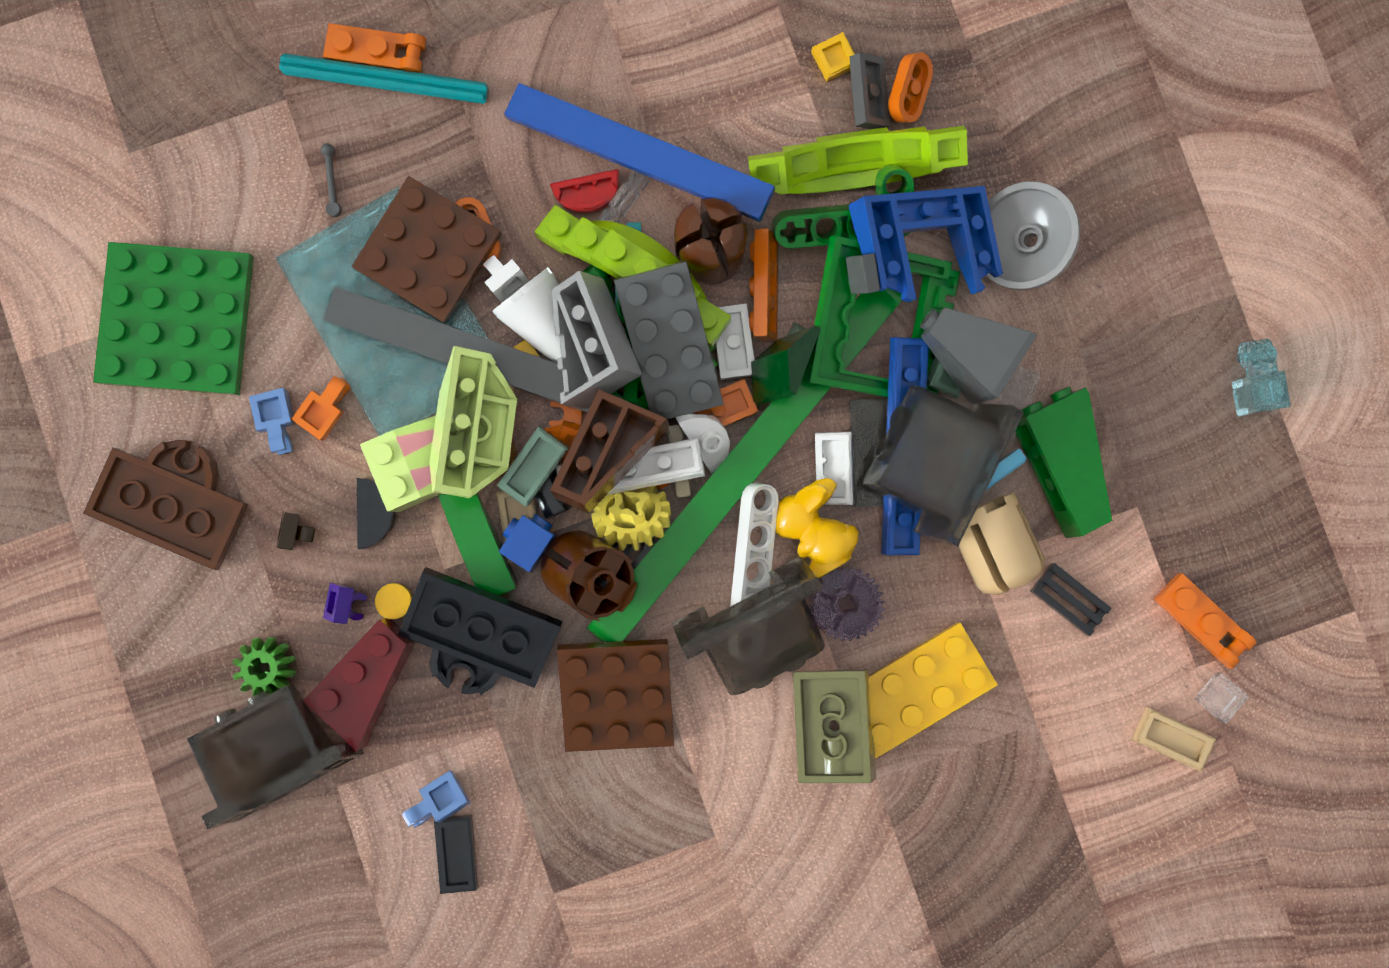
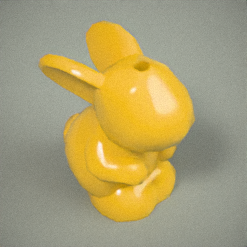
(821, 539)

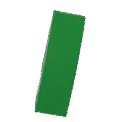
(478, 543)

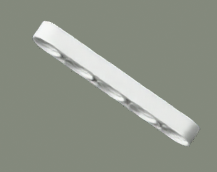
(761, 552)

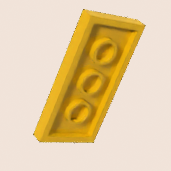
(925, 687)

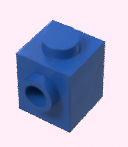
(527, 541)

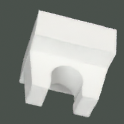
(504, 279)

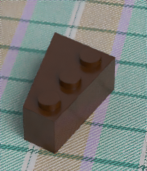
(605, 450)

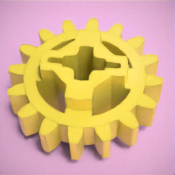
(632, 517)

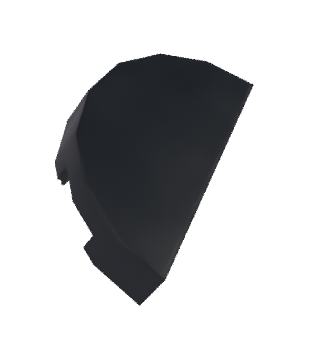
(372, 516)

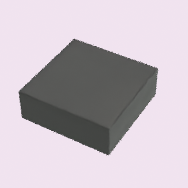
(862, 273)

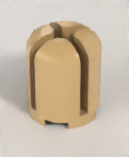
(1001, 547)

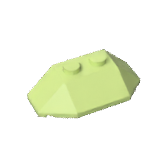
(471, 425)

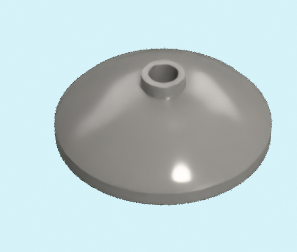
(1031, 211)

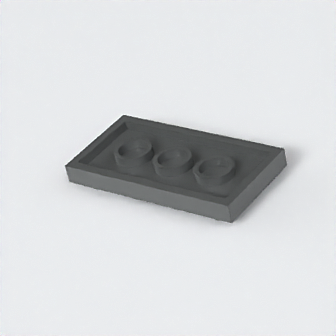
(669, 340)

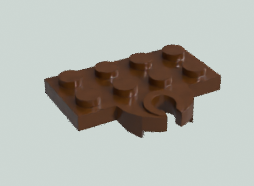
(167, 502)

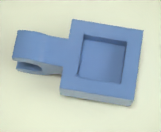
(272, 414)
(441, 800)

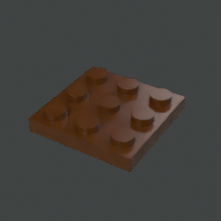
(427, 250)
(615, 695)

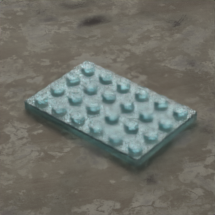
(388, 381)

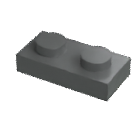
(869, 91)

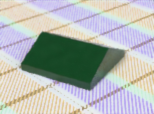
(782, 365)

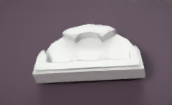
(712, 437)

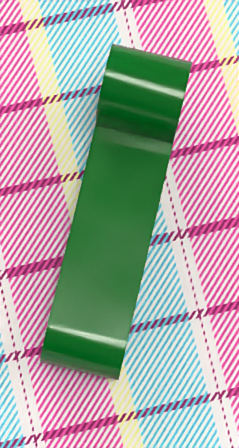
(839, 213)

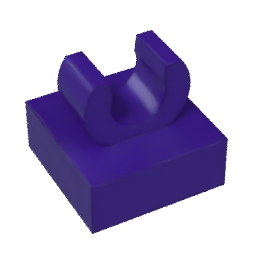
(339, 603)

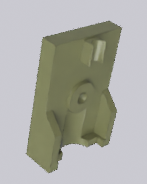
(826, 753)

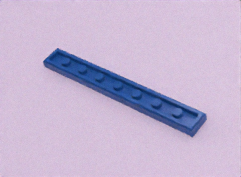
(638, 151)

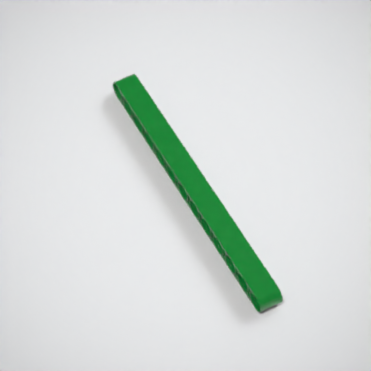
(734, 474)

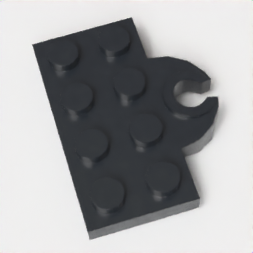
(477, 633)

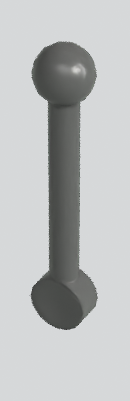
(332, 208)

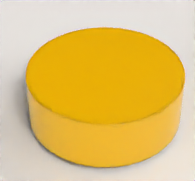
(393, 600)

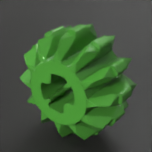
(260, 653)

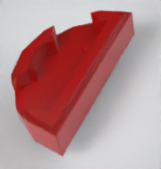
(588, 192)

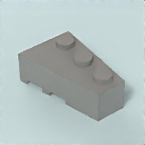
(591, 340)

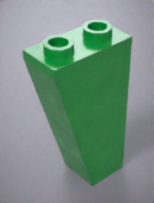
(1067, 460)

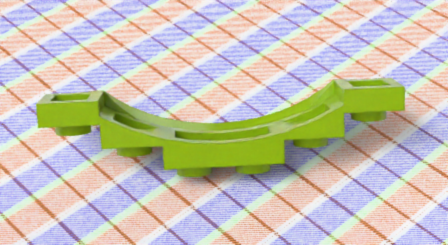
(856, 157)
(620, 253)

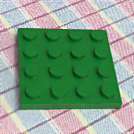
(173, 318)

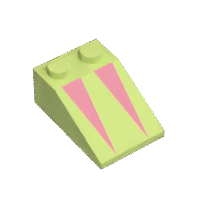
(402, 464)

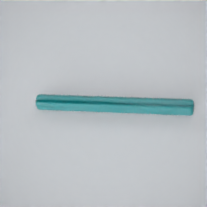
(383, 78)

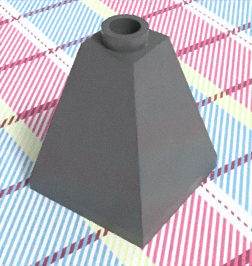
(975, 351)

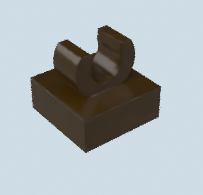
(291, 531)

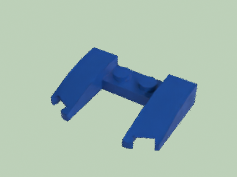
(962, 211)

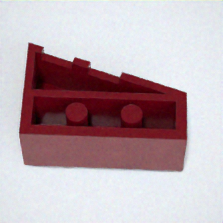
(361, 682)

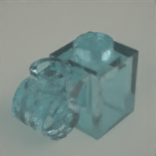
(1263, 386)

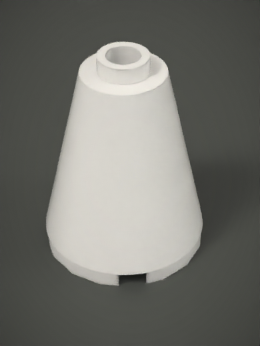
(531, 314)

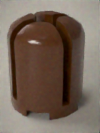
(717, 223)
(577, 582)

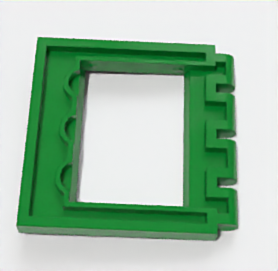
(834, 310)

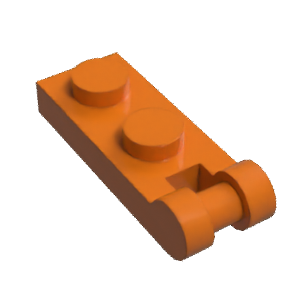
(374, 47)
(1204, 620)

